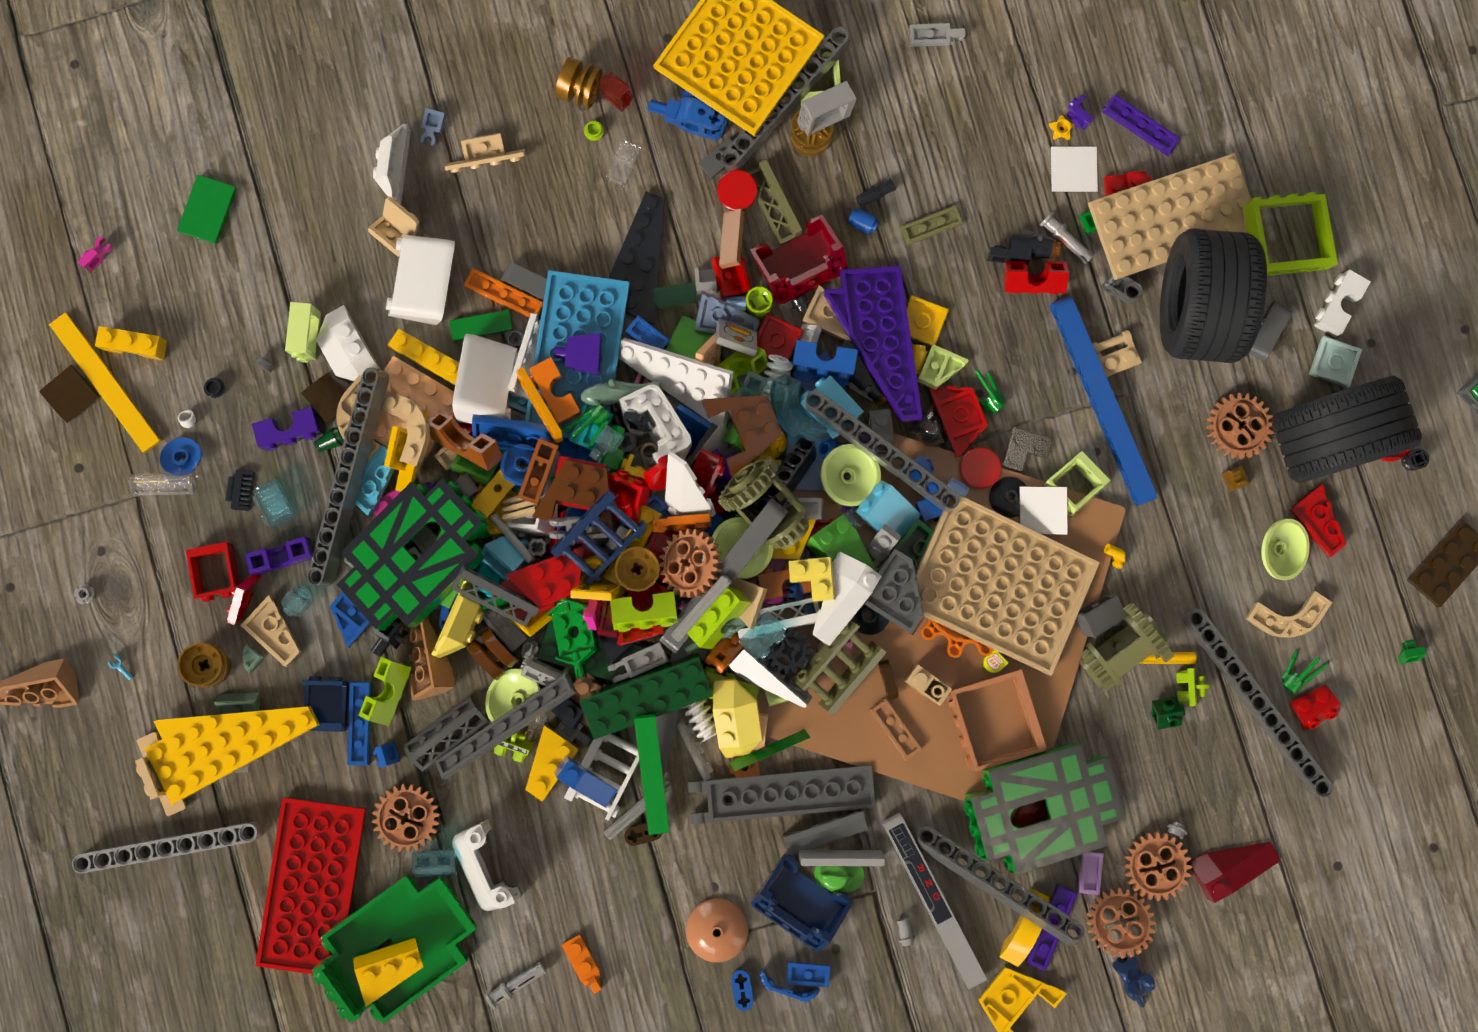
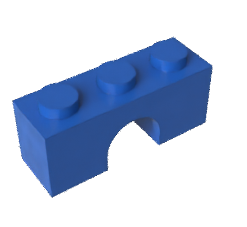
(842, 364)
(925, 507)

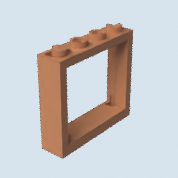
(1028, 710)

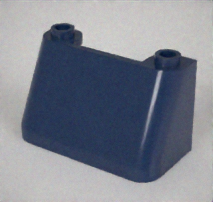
(801, 904)

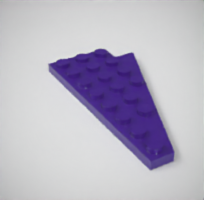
(876, 320)

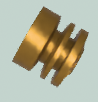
(577, 82)
(813, 144)
(648, 575)
(191, 665)

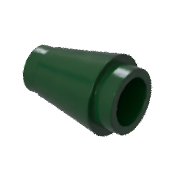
(329, 440)

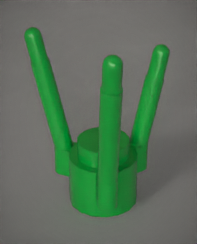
(995, 400)
(597, 415)
(1293, 681)

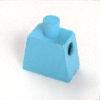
(503, 556)

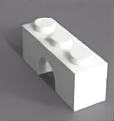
(1332, 317)

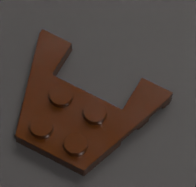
(753, 422)
(576, 485)

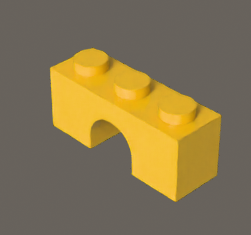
(132, 342)

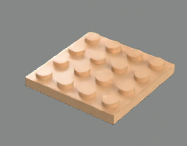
(420, 388)

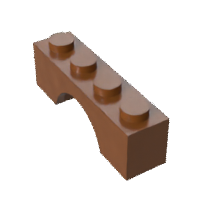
(479, 450)

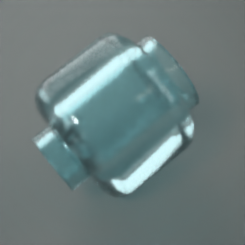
(296, 601)

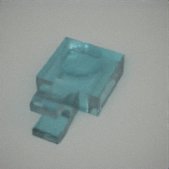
(608, 441)

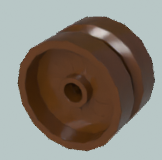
(490, 656)

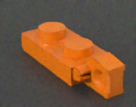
(678, 523)
(583, 962)

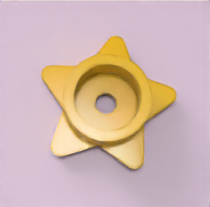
(1062, 122)

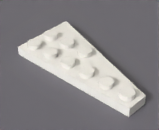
(680, 376)

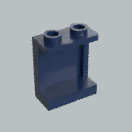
(328, 702)

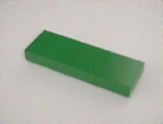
(481, 325)

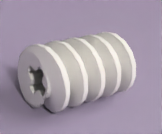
(778, 367)
(702, 719)

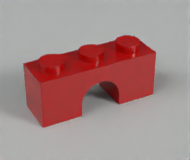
(1051, 280)

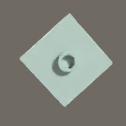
(1335, 361)

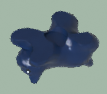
(1134, 981)

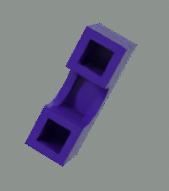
(305, 425)
(280, 557)

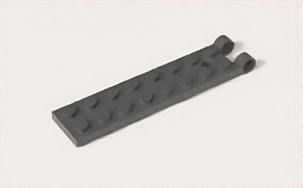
(785, 794)

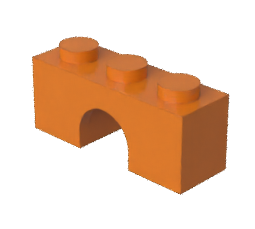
(545, 376)

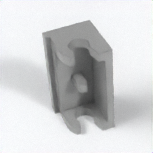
(541, 672)

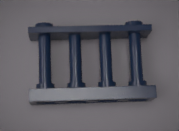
(592, 517)

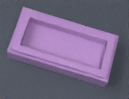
(1090, 872)

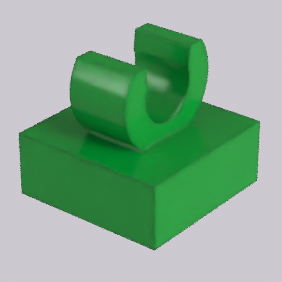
(1411, 653)

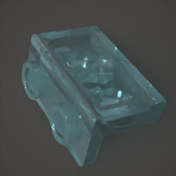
(763, 635)

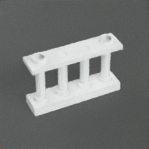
(596, 754)

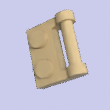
(1118, 360)

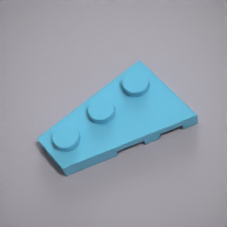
(374, 482)

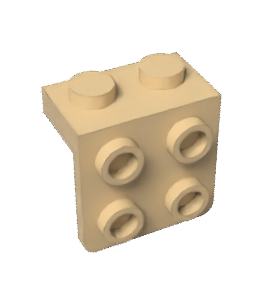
(393, 224)

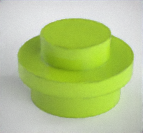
(594, 130)

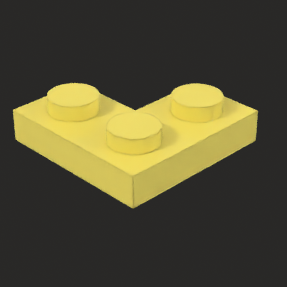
(817, 571)

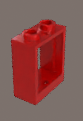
(195, 572)

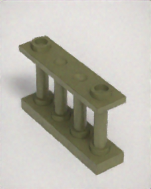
(852, 677)

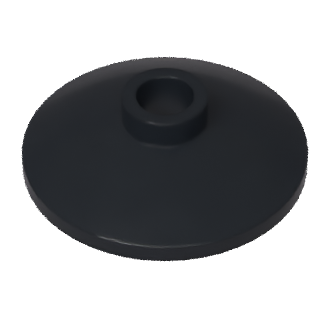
(999, 500)
(871, 625)

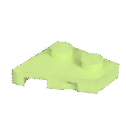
(940, 366)

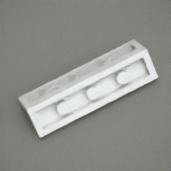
(525, 356)
(793, 622)

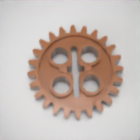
(1228, 439)
(682, 581)
(399, 835)
(1153, 847)
(1127, 941)

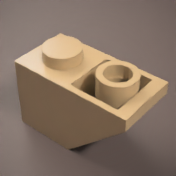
(927, 684)

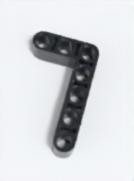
(789, 472)

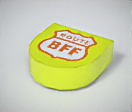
(994, 662)

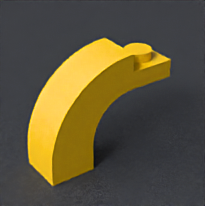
(1022, 938)

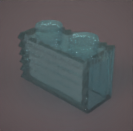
(273, 504)
(434, 863)

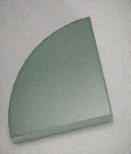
(251, 658)

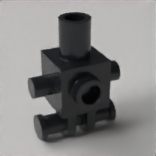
(393, 635)

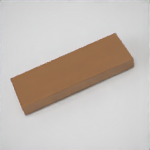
(731, 238)
(896, 729)

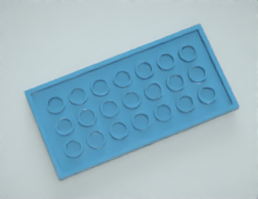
(573, 308)

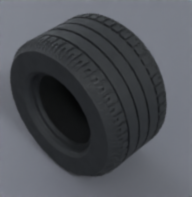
(1213, 295)
(1347, 429)

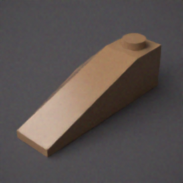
(429, 673)
(44, 684)

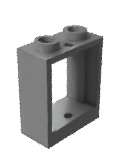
(826, 108)

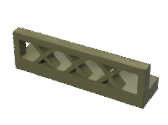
(781, 201)

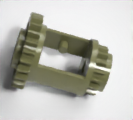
(751, 484)
(1125, 649)

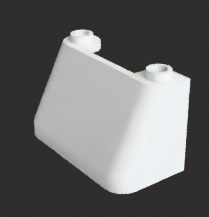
(421, 279)
(483, 379)
(667, 429)
(487, 894)

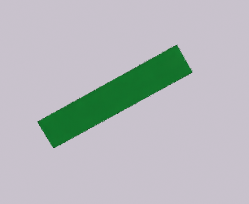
(769, 750)

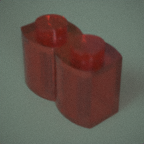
(616, 91)

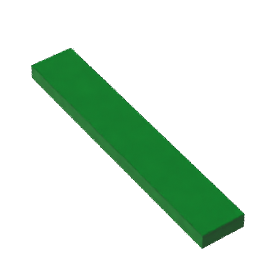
(651, 774)

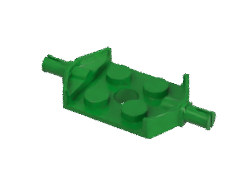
(572, 650)

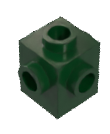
(1167, 712)

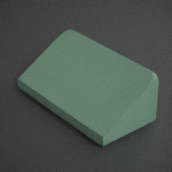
(237, 702)

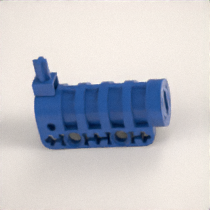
(691, 116)

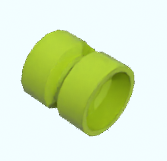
(759, 302)

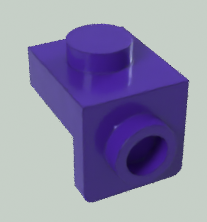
(1078, 115)

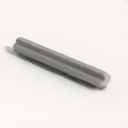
(703, 605)
(630, 816)

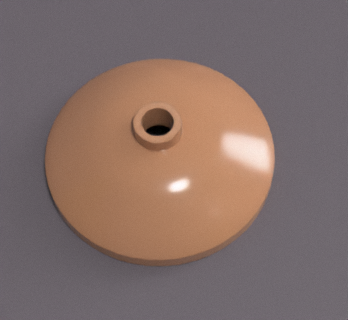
(720, 915)

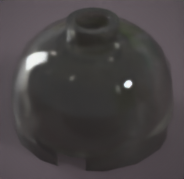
(929, 428)

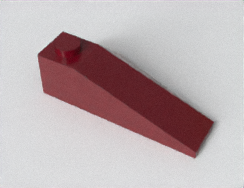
(1230, 869)

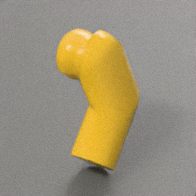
(1118, 555)

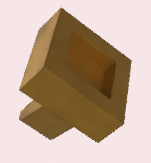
(1235, 479)

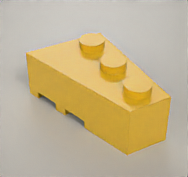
(549, 755)
(386, 968)

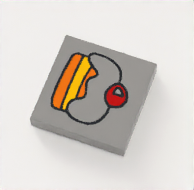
(736, 337)

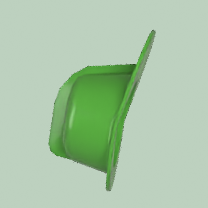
(839, 877)

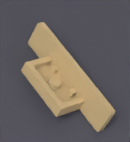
(484, 150)
(152, 784)

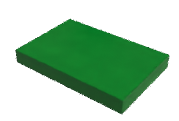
(207, 209)

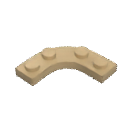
(345, 410)
(416, 423)
(1292, 626)

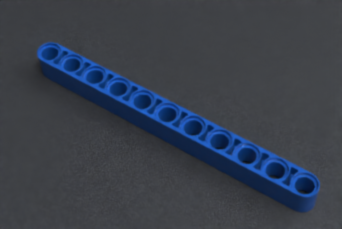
(1103, 401)

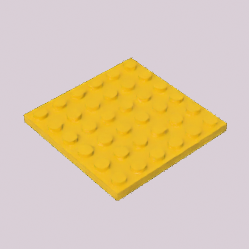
(739, 57)

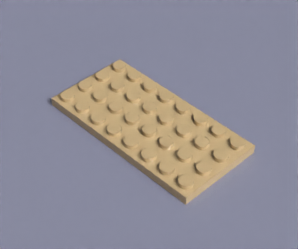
(1146, 219)

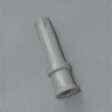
(1060, 231)
(506, 990)

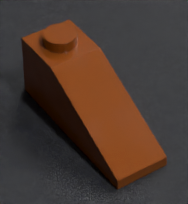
(538, 470)

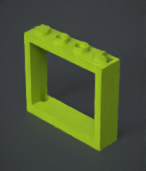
(1322, 224)

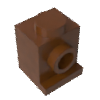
(753, 770)

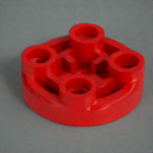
(737, 190)
(980, 468)
(656, 476)

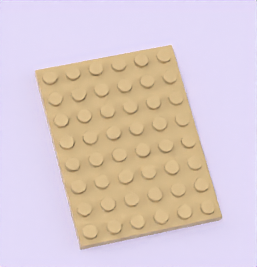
(1003, 584)

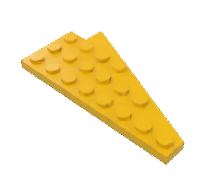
(210, 747)

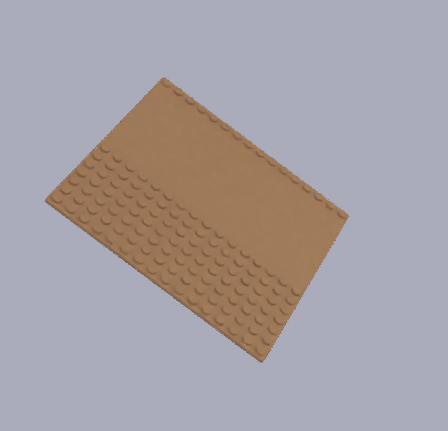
(990, 713)

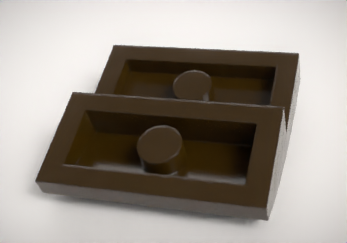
(69, 393)
(326, 394)

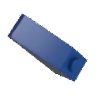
(584, 781)

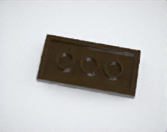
(1447, 564)

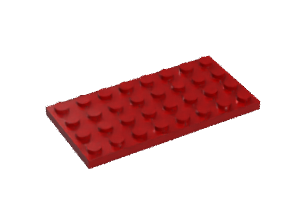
(309, 882)

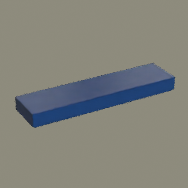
(359, 728)

